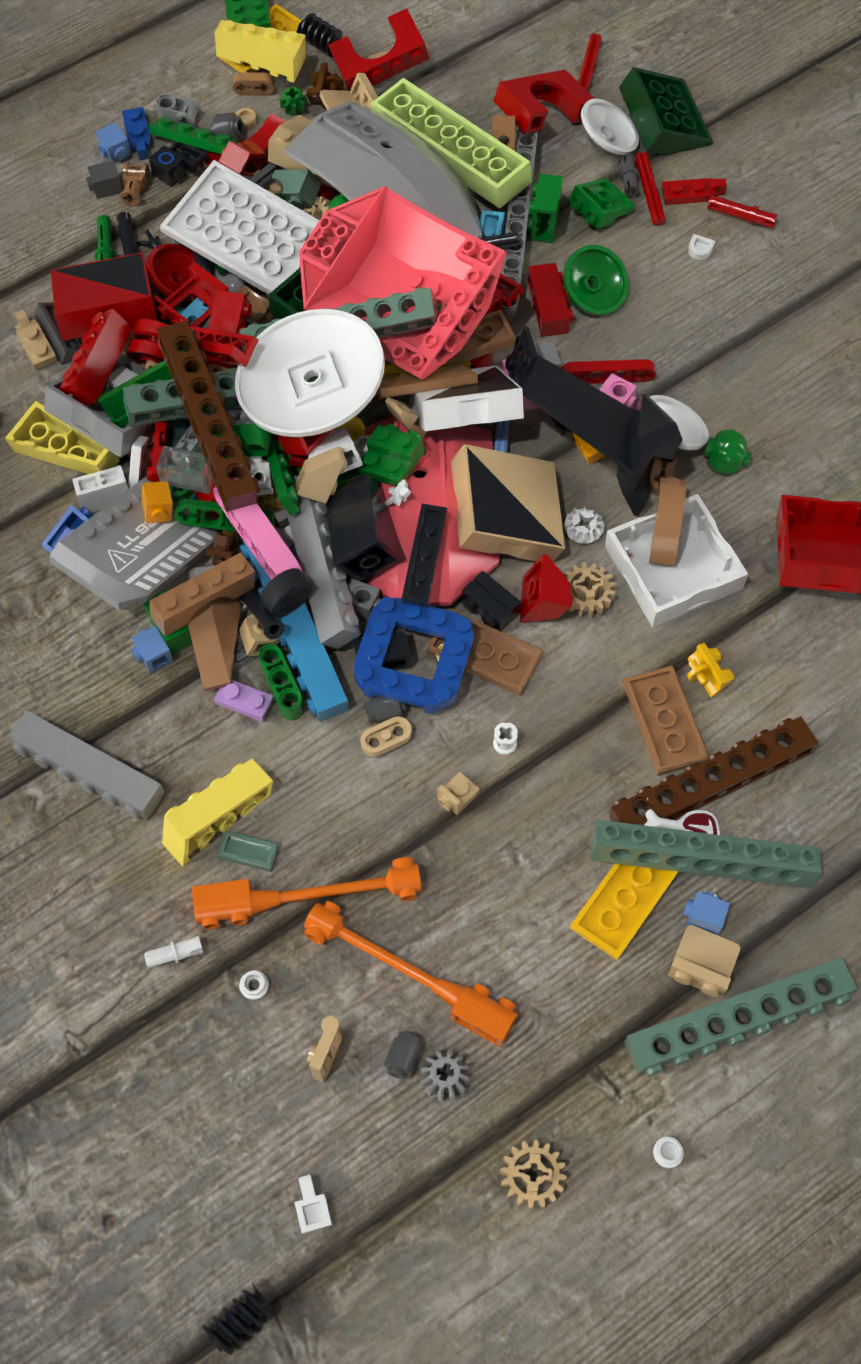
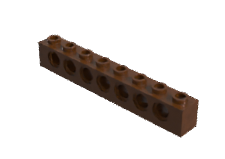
(233, 493)
(794, 732)

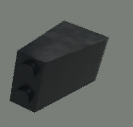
(362, 529)

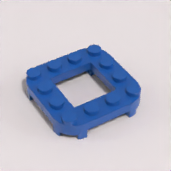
(404, 687)

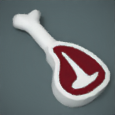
(693, 821)

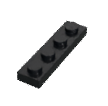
(424, 555)

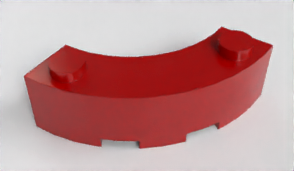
(252, 153)

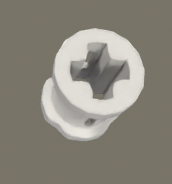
(503, 731)

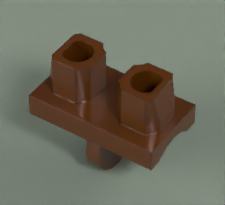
(323, 81)
(224, 546)

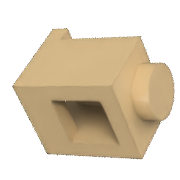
(253, 636)

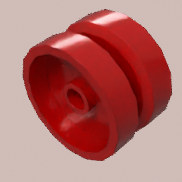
(146, 344)

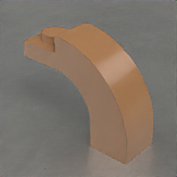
(668, 521)

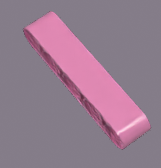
(260, 538)

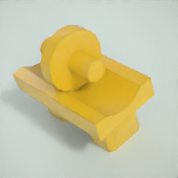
(707, 671)

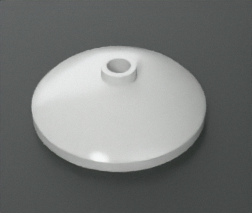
(609, 127)
(690, 425)

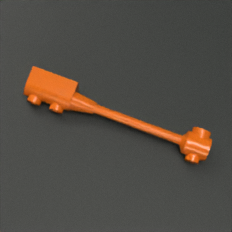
(238, 902)
(470, 1005)

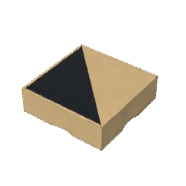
(507, 504)

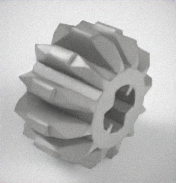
(438, 1067)

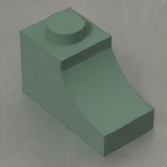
(298, 186)

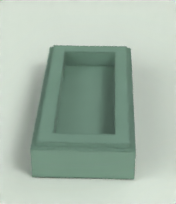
(248, 850)

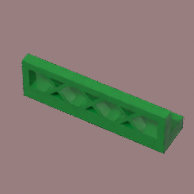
(113, 400)

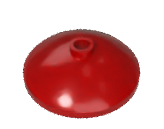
(169, 266)

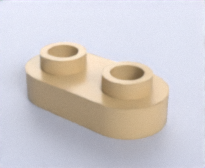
(384, 735)

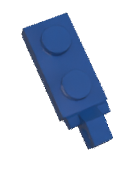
(137, 131)

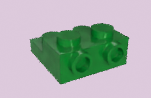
(600, 202)
(391, 454)

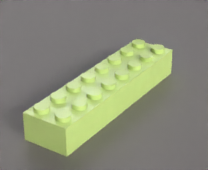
(475, 155)

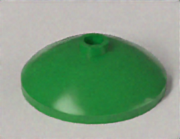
(605, 275)

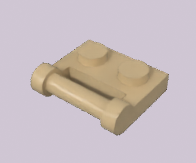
(323, 1054)

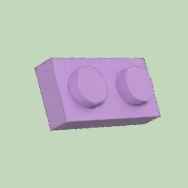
(244, 700)

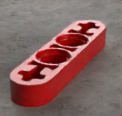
(634, 370)

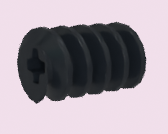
(319, 32)
(239, 1321)

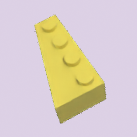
(261, 47)
(55, 442)
(214, 809)

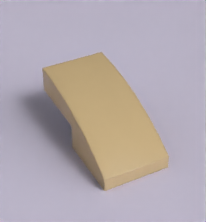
(404, 415)

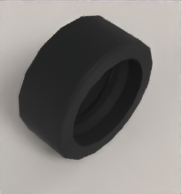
(286, 592)

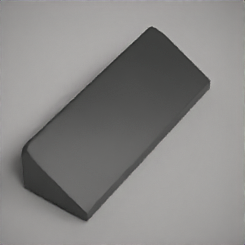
(46, 319)

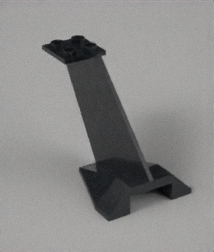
(606, 424)

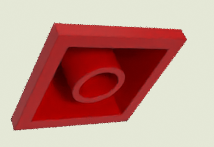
(544, 592)

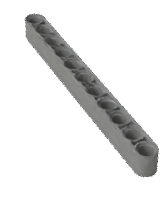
(518, 221)

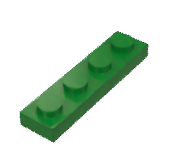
(189, 135)
(282, 477)

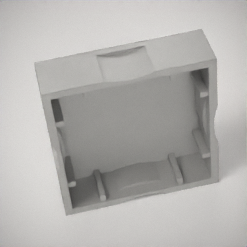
(93, 420)

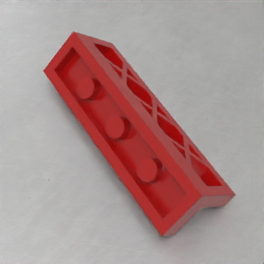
(222, 352)

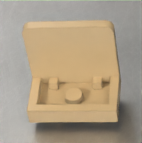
(360, 93)
(704, 961)

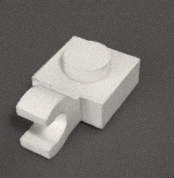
(313, 1209)

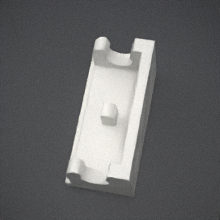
(100, 488)

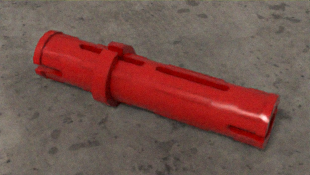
(742, 211)

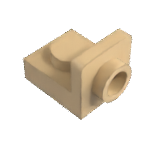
(457, 793)

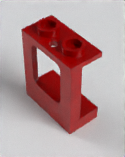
(201, 285)

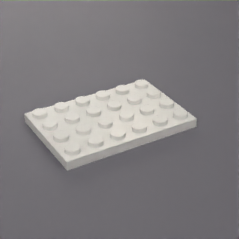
(240, 227)

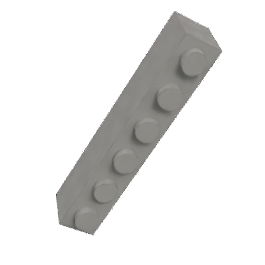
(330, 593)
(86, 765)

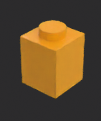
(156, 502)

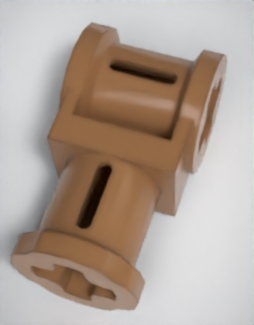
(134, 180)

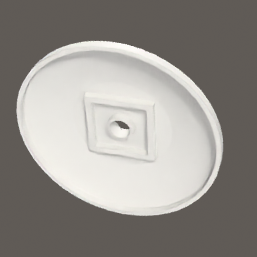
(305, 345)

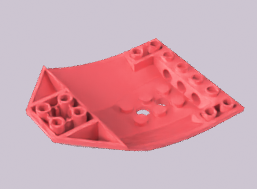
(391, 247)
(454, 565)

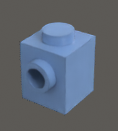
(113, 143)
(151, 649)
(706, 912)

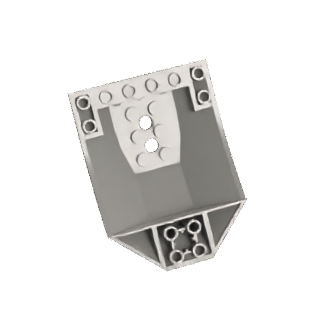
(353, 155)

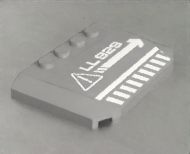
(125, 556)

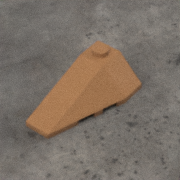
(214, 639)

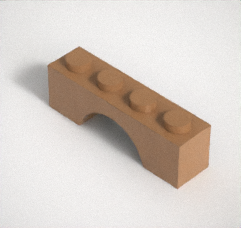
(178, 605)

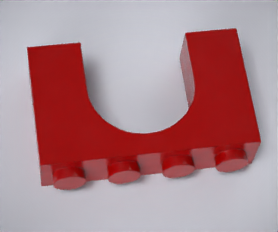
(406, 53)
(521, 96)

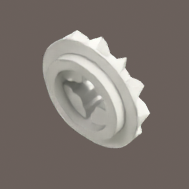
(580, 533)

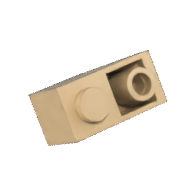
(320, 474)

